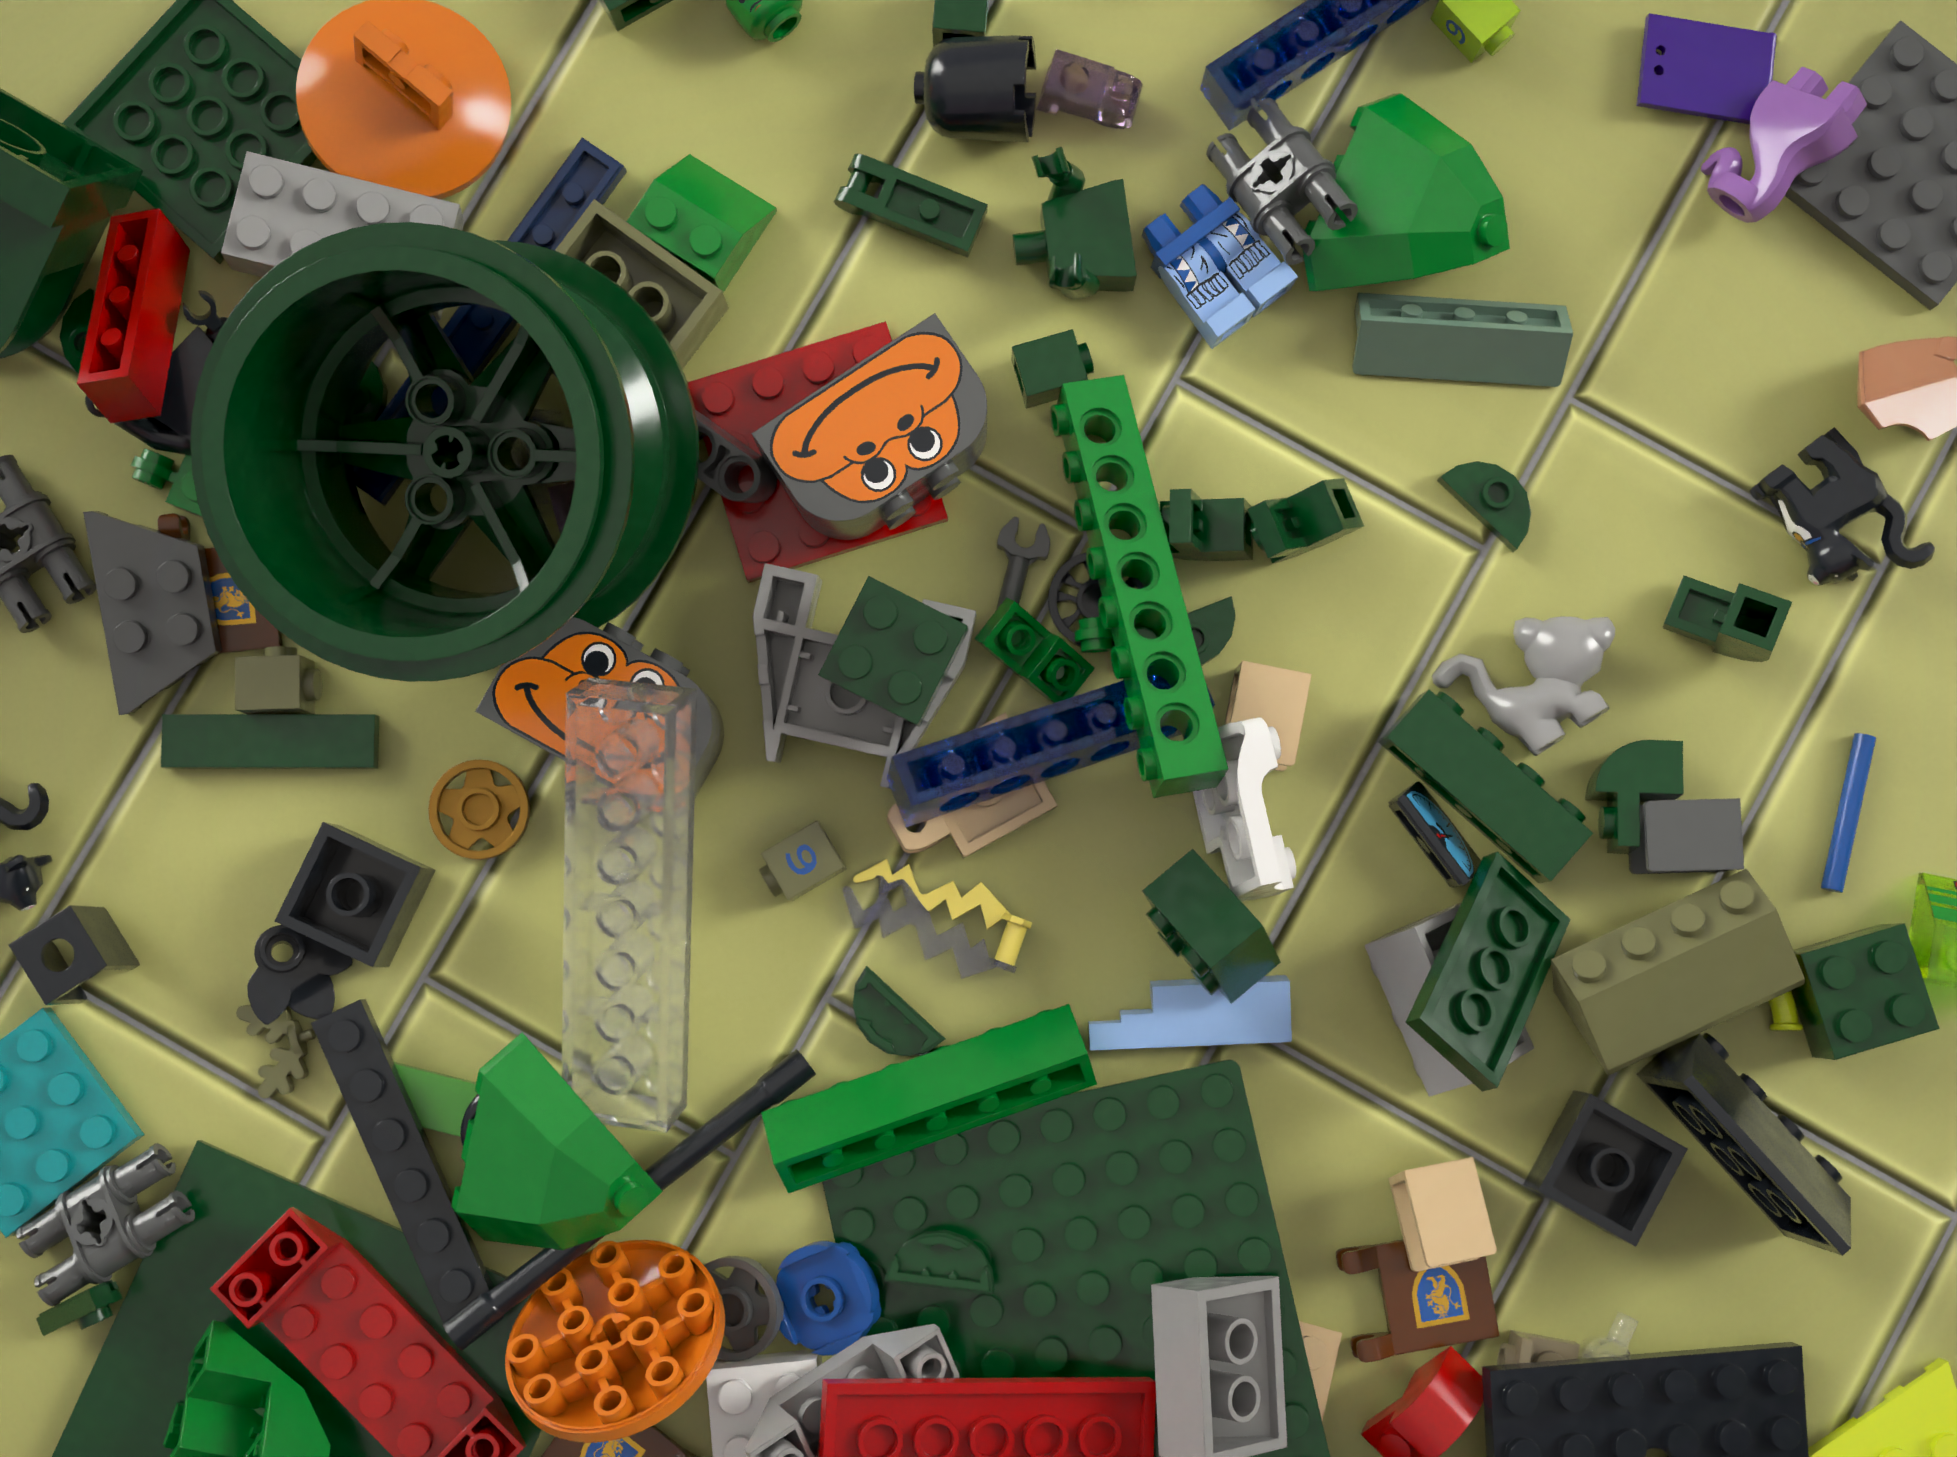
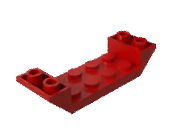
(366, 1344)

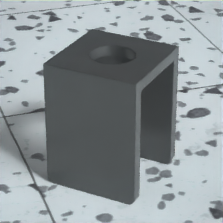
(1689, 837)

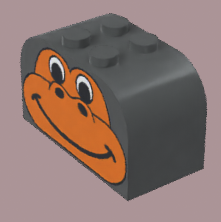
(880, 435)
(532, 689)

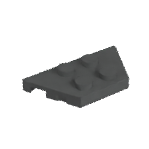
(151, 605)

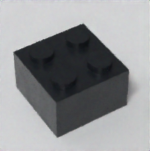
(355, 895)
(1605, 1167)

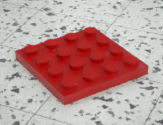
(753, 396)

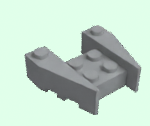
(807, 705)

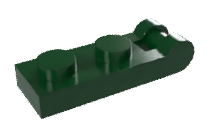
(912, 205)

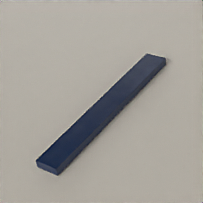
(481, 330)

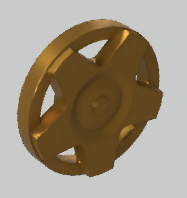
(479, 809)

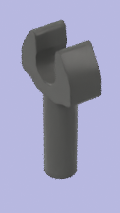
(1019, 558)

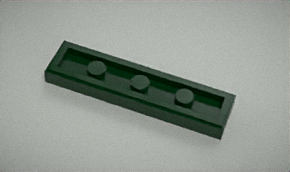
(270, 741)

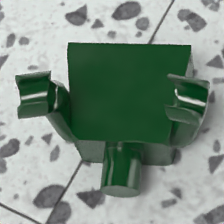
(1082, 233)

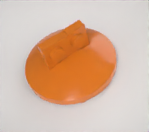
(404, 97)
(615, 1341)

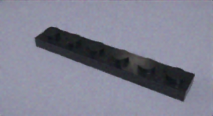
(402, 1157)

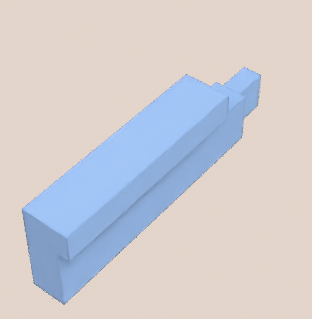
(1189, 1016)

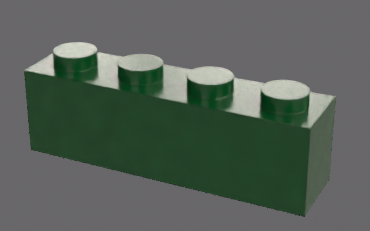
(1486, 786)

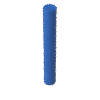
(1848, 812)

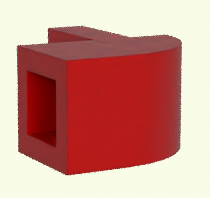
(1432, 1411)

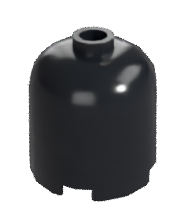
(979, 88)

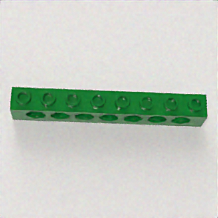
(1105, 410)

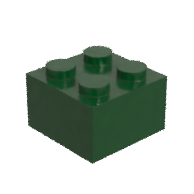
(894, 651)
(1209, 928)
(1862, 992)

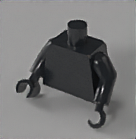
(173, 428)

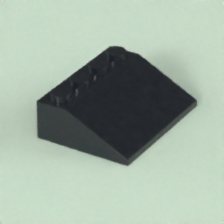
(1752, 1143)

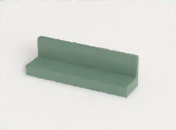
(1461, 339)

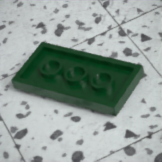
(1488, 972)

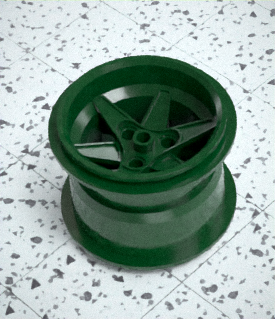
(281, 448)

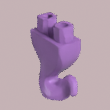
(1787, 135)

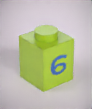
(1476, 24)

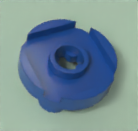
(854, 1289)

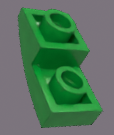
(1034, 652)

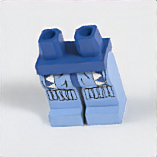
(1217, 265)

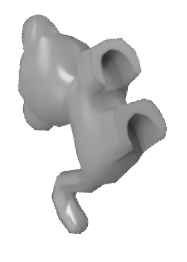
(1561, 658)

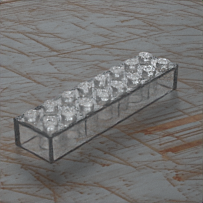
(628, 899)

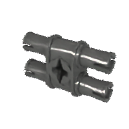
(1281, 181)
(41, 545)
(105, 1224)

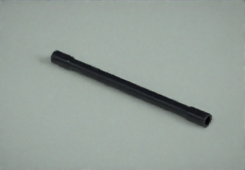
(769, 1090)

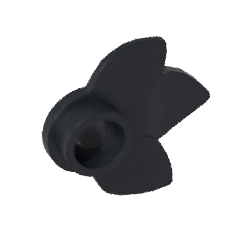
(297, 983)

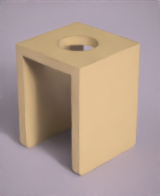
(1274, 696)
(1442, 1214)

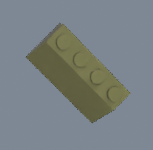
(1676, 971)

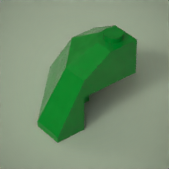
(1418, 201)
(542, 1160)
(242, 1405)

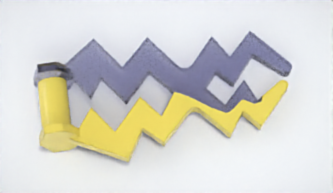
(917, 912)

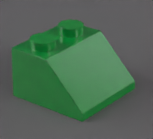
(702, 219)

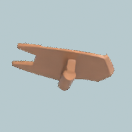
(1910, 385)

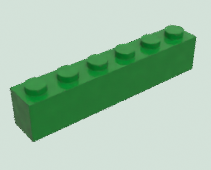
(927, 1098)

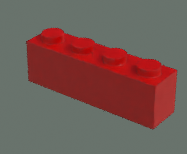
(134, 316)

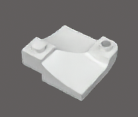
(1236, 818)

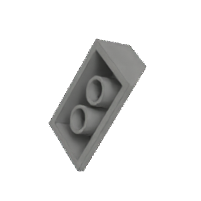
(1401, 965)
(1219, 1366)

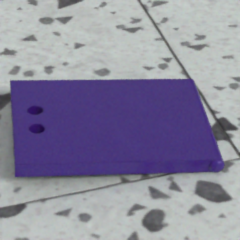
(1704, 68)

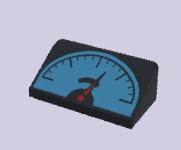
(1435, 834)

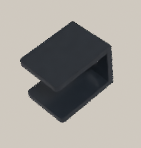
(96, 948)

